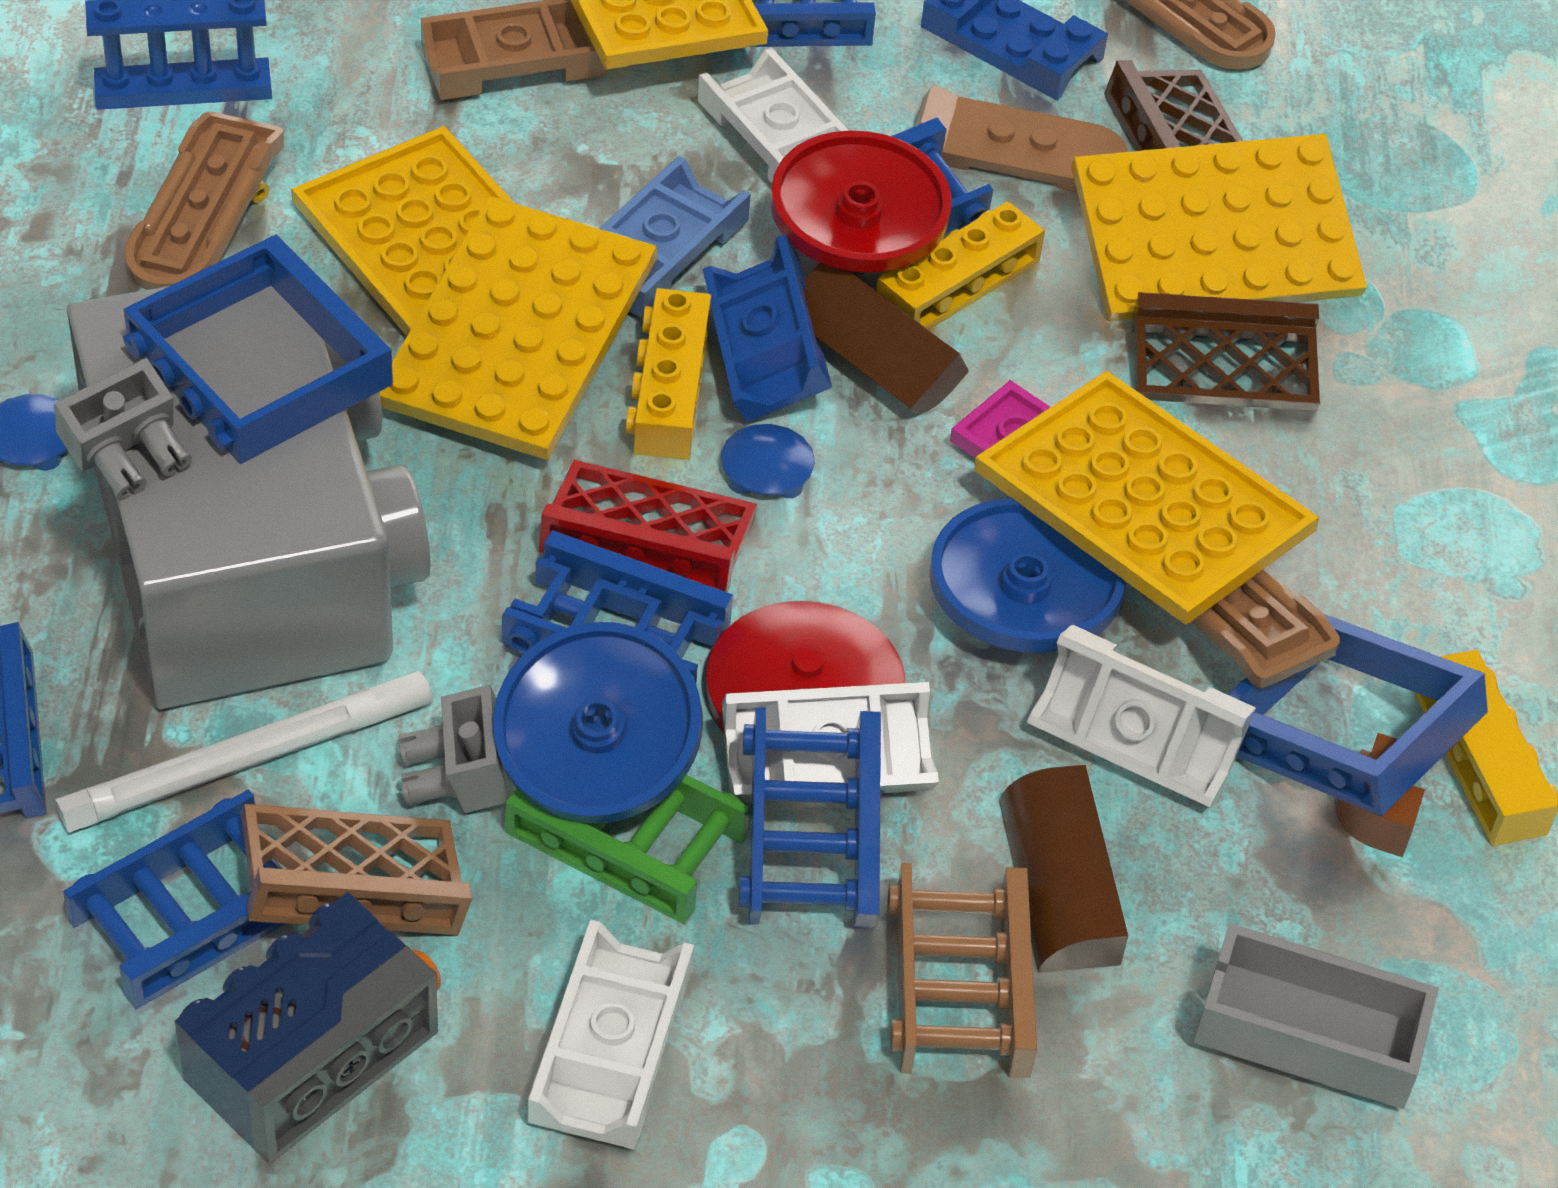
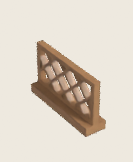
(396, 901)

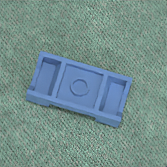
(678, 220)

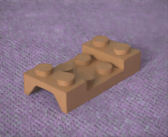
(506, 43)

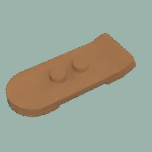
(1217, 30)
(1014, 138)
(201, 198)
(1269, 630)

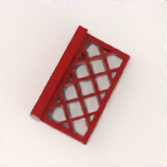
(682, 554)

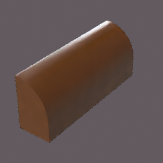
(881, 339)
(1070, 878)

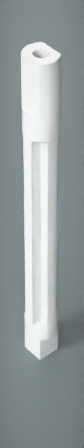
(243, 751)

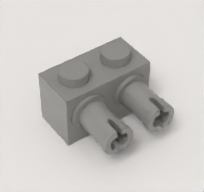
(115, 416)
(471, 758)

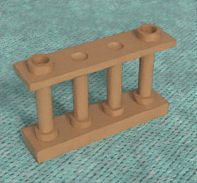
(1010, 947)

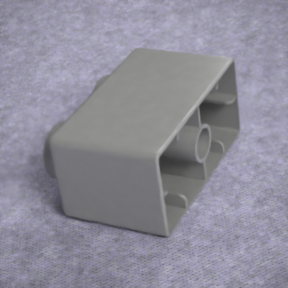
(266, 561)

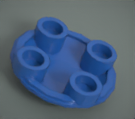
(29, 432)
(767, 461)

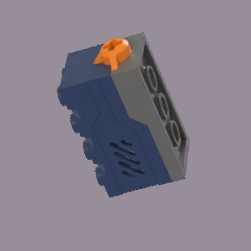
(308, 1026)

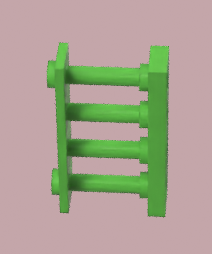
(626, 864)

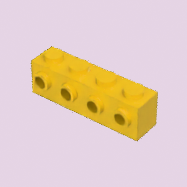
(965, 266)
(671, 374)

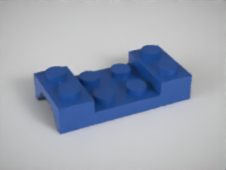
(1017, 39)
(767, 333)

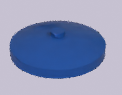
(1019, 579)
(598, 722)

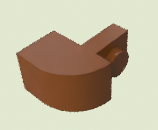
(1385, 832)

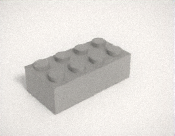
(1317, 1016)

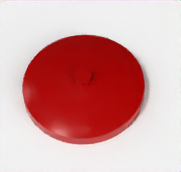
(860, 201)
(798, 648)

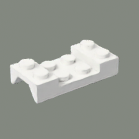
(768, 108)
(1141, 717)
(904, 734)
(609, 1038)

